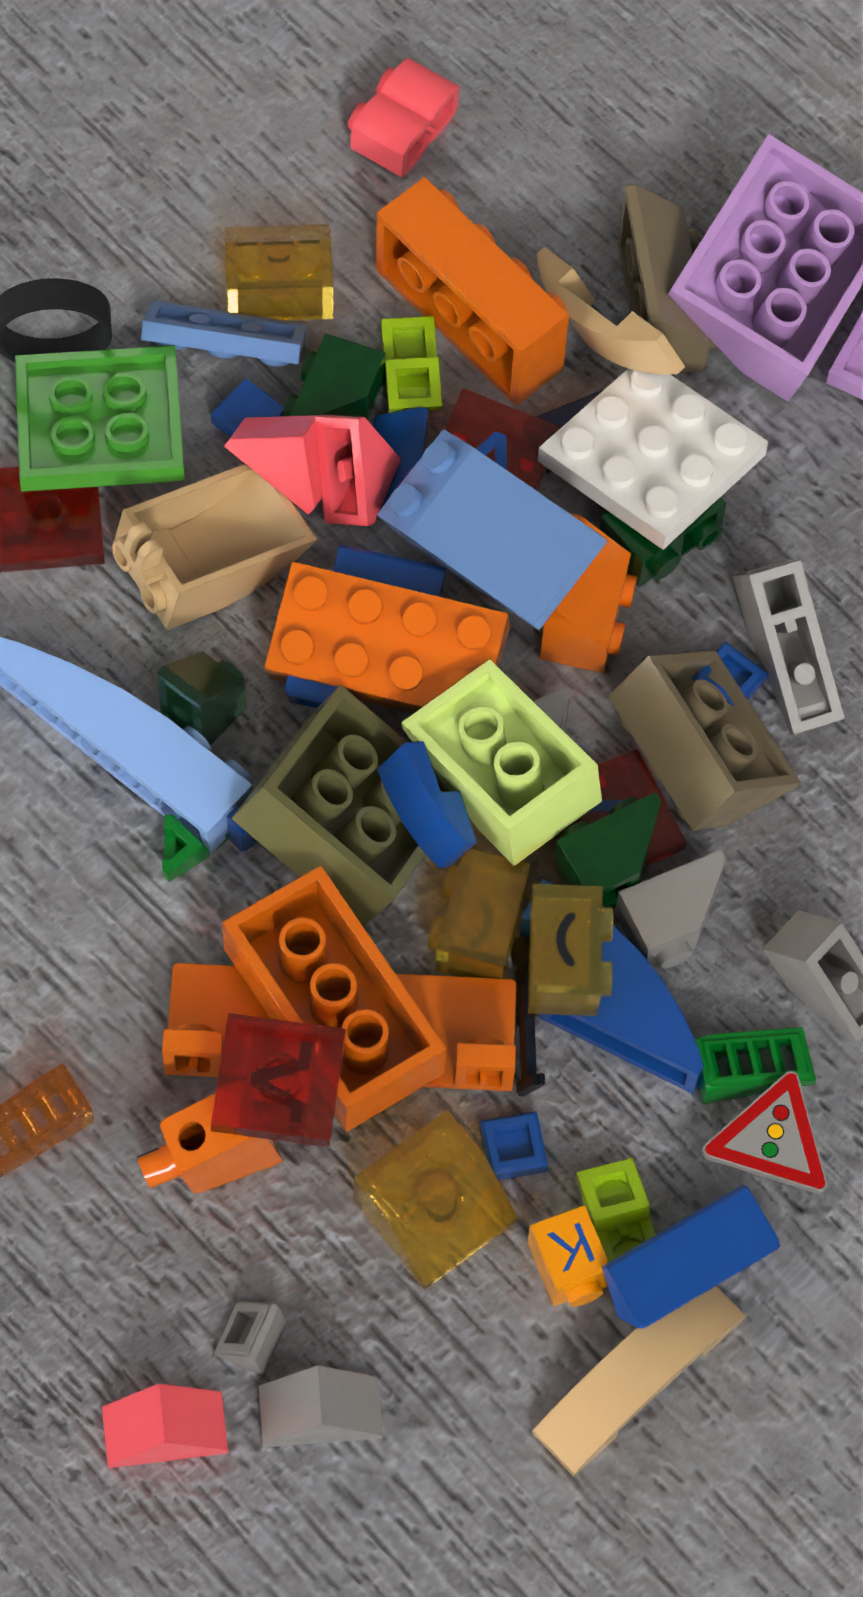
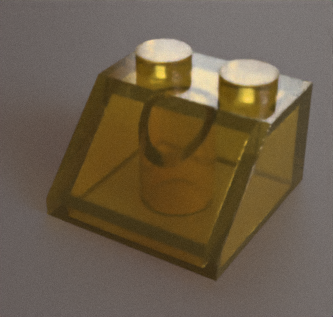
(280, 271)
(434, 1199)

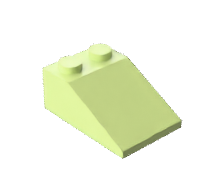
(507, 760)

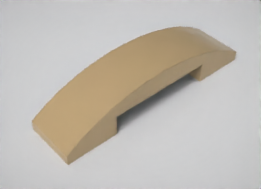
(629, 344)
(633, 1377)

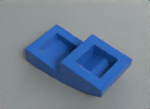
(431, 816)

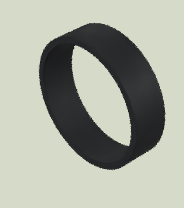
(54, 294)

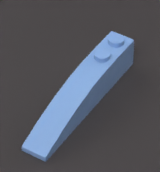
(129, 740)

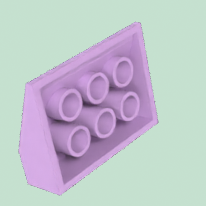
(777, 267)

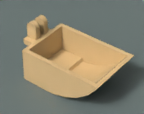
(209, 544)

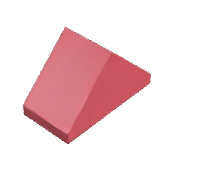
(283, 454)
(353, 468)
(164, 1425)

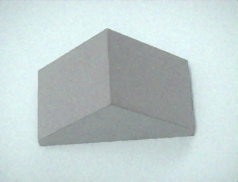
(320, 1408)

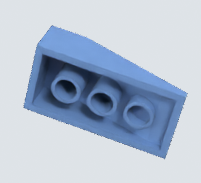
(491, 529)

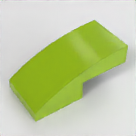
(411, 363)
(616, 1206)

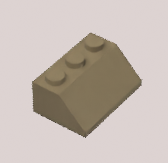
(653, 254)
(702, 748)

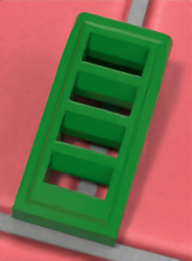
(728, 1045)

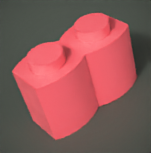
(403, 116)

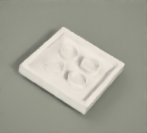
(652, 453)

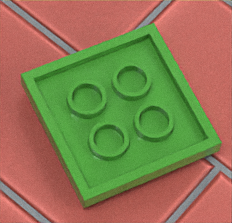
(98, 418)

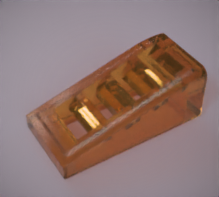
(60, 1126)

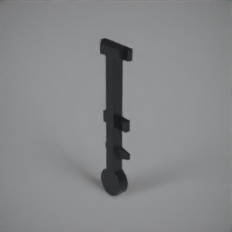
(530, 1079)

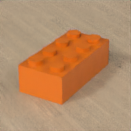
(472, 290)
(379, 638)
(321, 968)

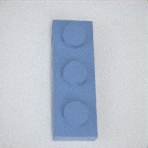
(224, 333)

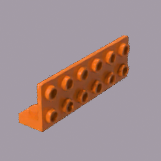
(467, 1014)

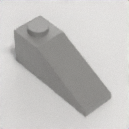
(789, 643)

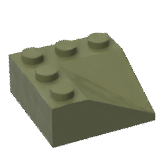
(331, 809)

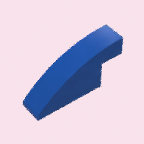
(638, 1018)

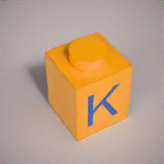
(569, 1257)

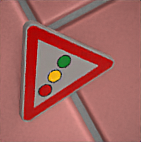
(773, 1138)

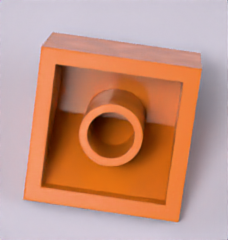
(585, 622)

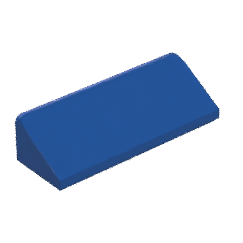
(689, 1258)

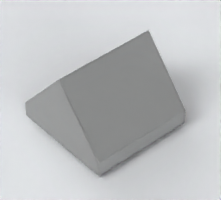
(252, 1335)

